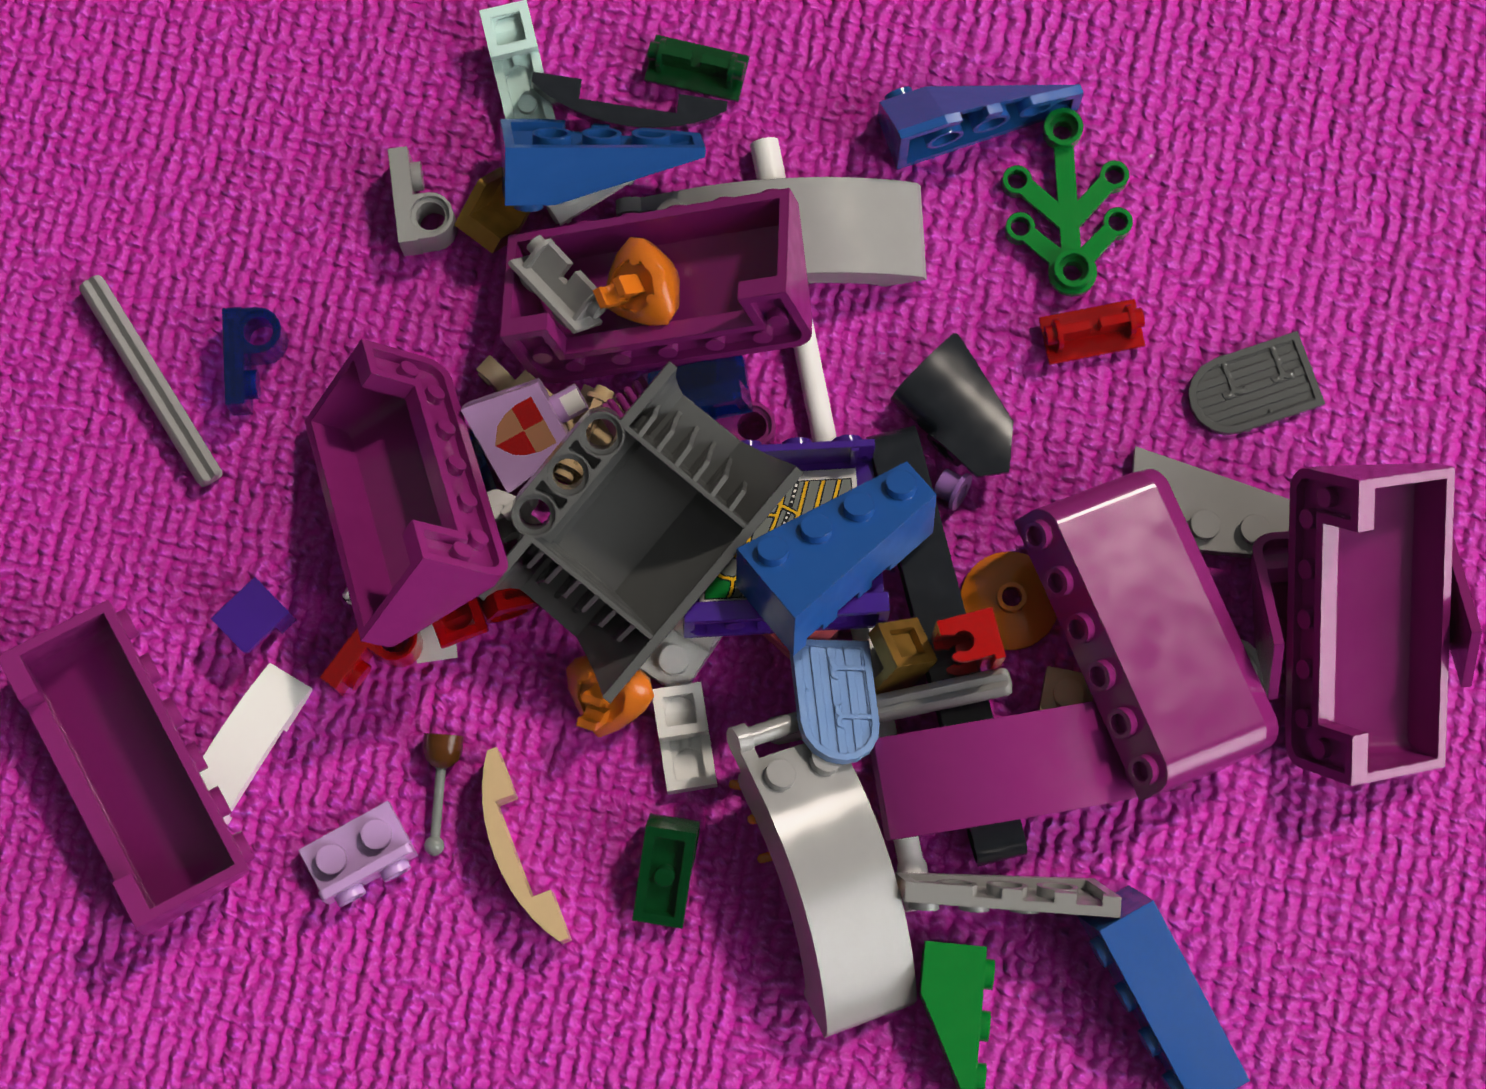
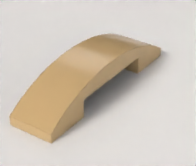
(498, 791)

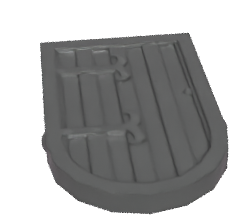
(1254, 387)

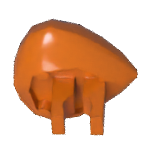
(641, 284)
(597, 712)

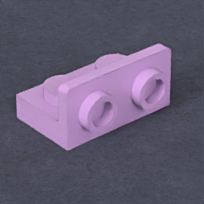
(359, 854)

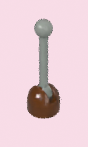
(440, 752)

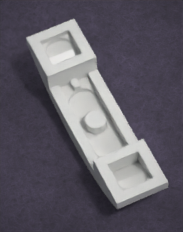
(252, 732)

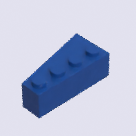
(833, 552)
(1163, 996)

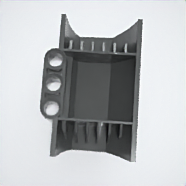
(640, 526)

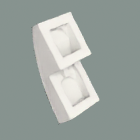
(684, 738)

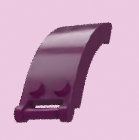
(997, 771)

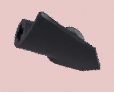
(958, 410)

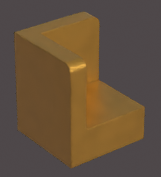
(487, 217)
(903, 654)

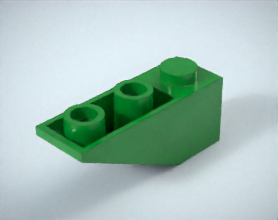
(953, 999)

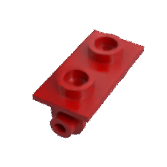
(1092, 331)

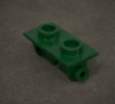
(696, 68)

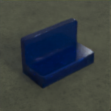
(715, 386)

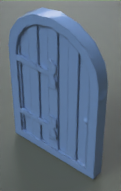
(836, 699)

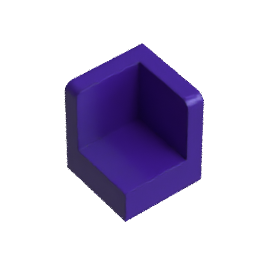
(252, 616)

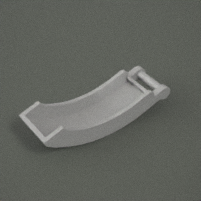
(849, 224)
(832, 876)

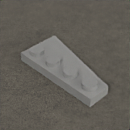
(1218, 510)

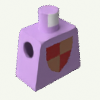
(522, 427)

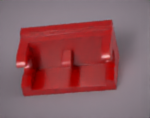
(975, 640)

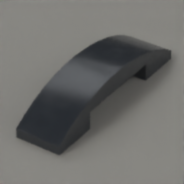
(565, 94)

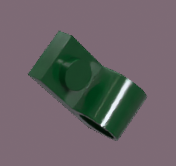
(666, 870)

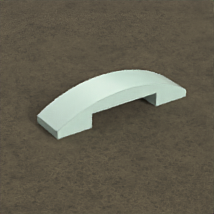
(514, 60)

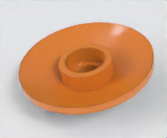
(1019, 624)

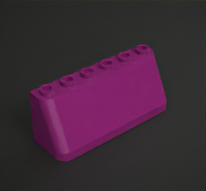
(738, 289)
(403, 492)
(1369, 619)
(1149, 631)
(128, 765)

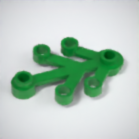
(1067, 212)

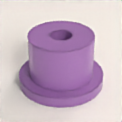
(953, 487)

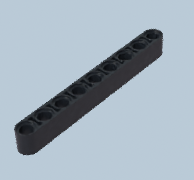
(934, 596)

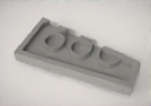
(1010, 893)

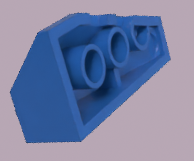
(948, 118)
(555, 165)

